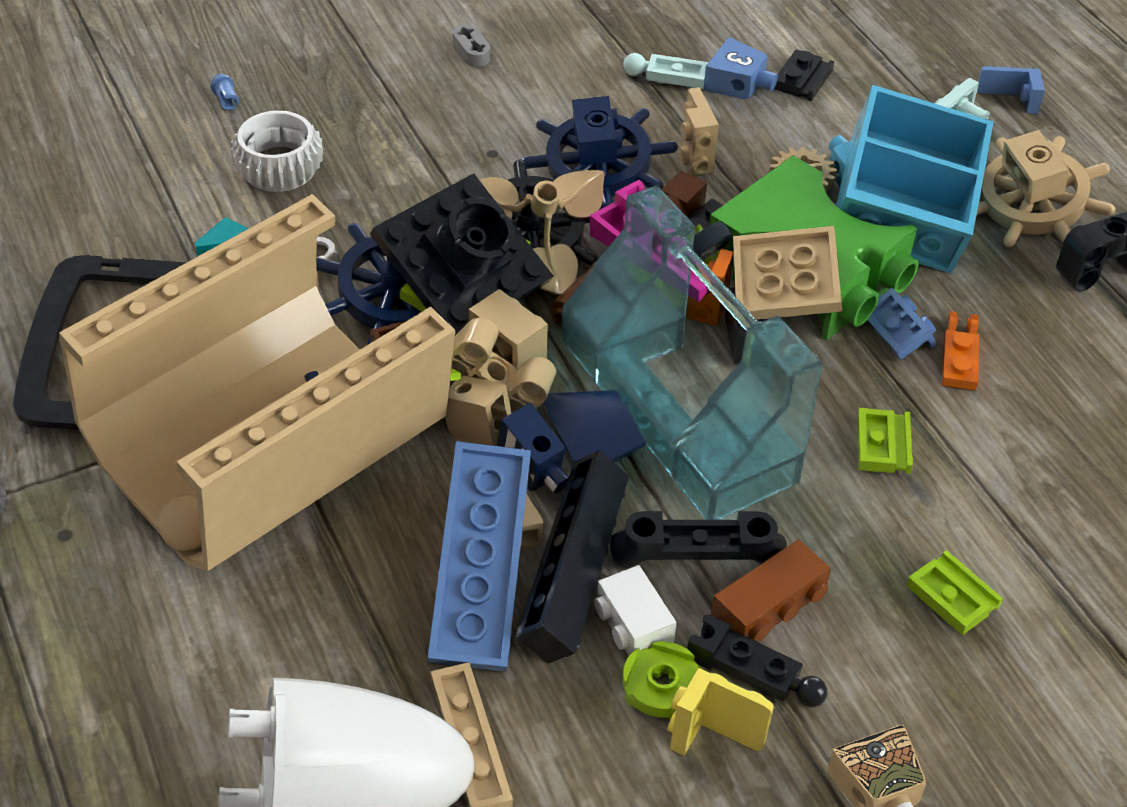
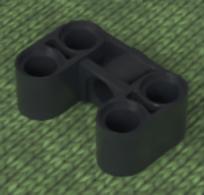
(1090, 247)

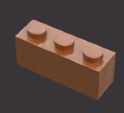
(772, 591)

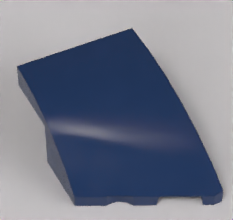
(594, 423)

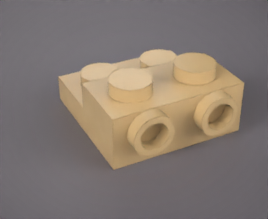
(698, 134)

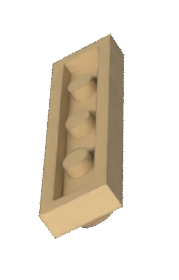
(464, 710)

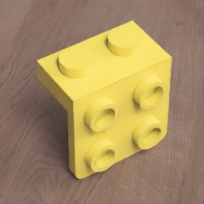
(721, 708)

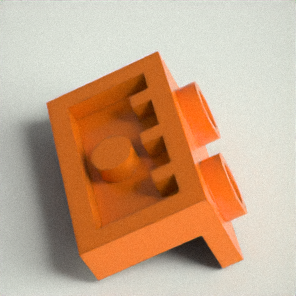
(710, 308)

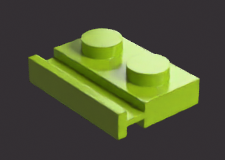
(884, 441)
(954, 592)

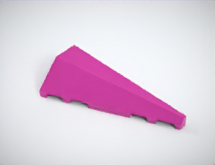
(610, 222)

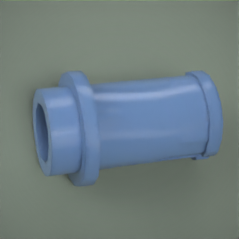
(223, 87)

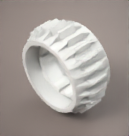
(279, 171)

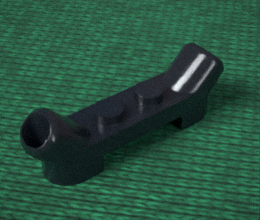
(652, 538)

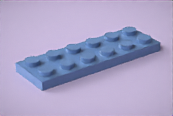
(480, 557)

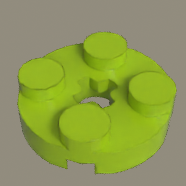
(651, 662)

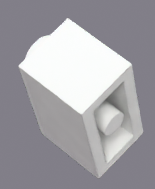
(634, 610)

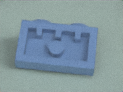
(900, 325)

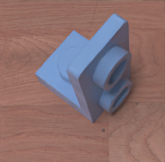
(1014, 81)

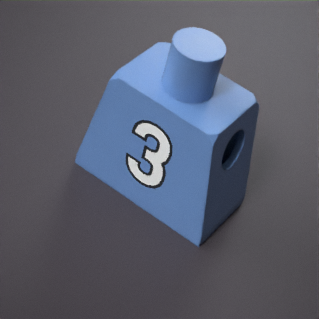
(738, 71)

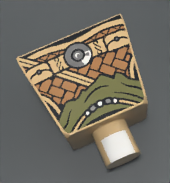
(879, 770)

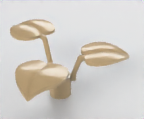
(576, 192)

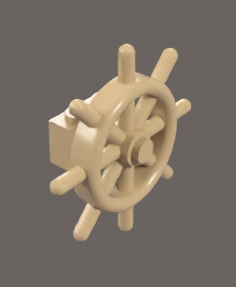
(1038, 176)

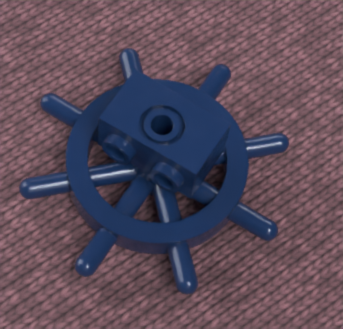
(598, 138)

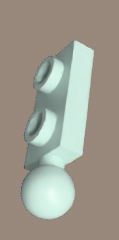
(667, 69)

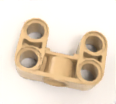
(476, 359)

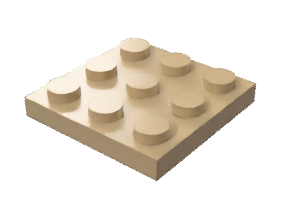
(787, 272)

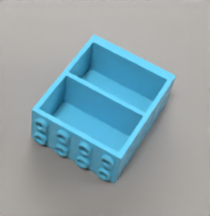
(917, 169)

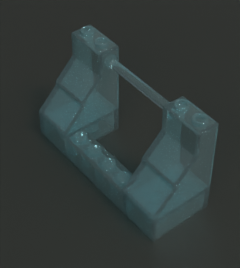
(634, 310)

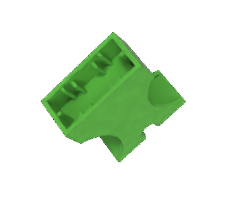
(868, 254)

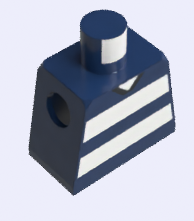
(529, 431)

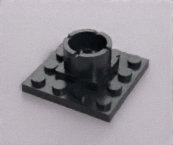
(460, 251)

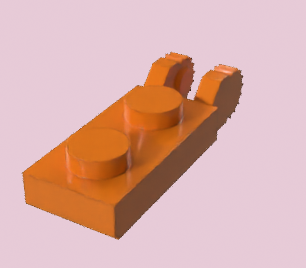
(960, 354)

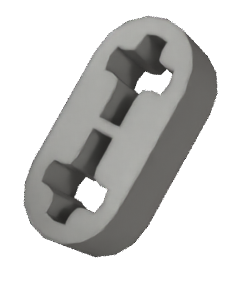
(471, 45)

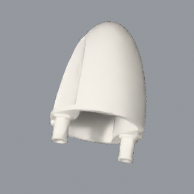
(349, 750)

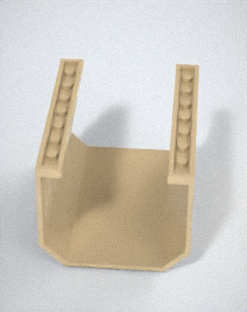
(208, 392)

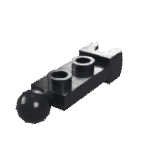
(754, 663)

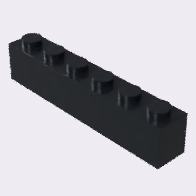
(573, 558)

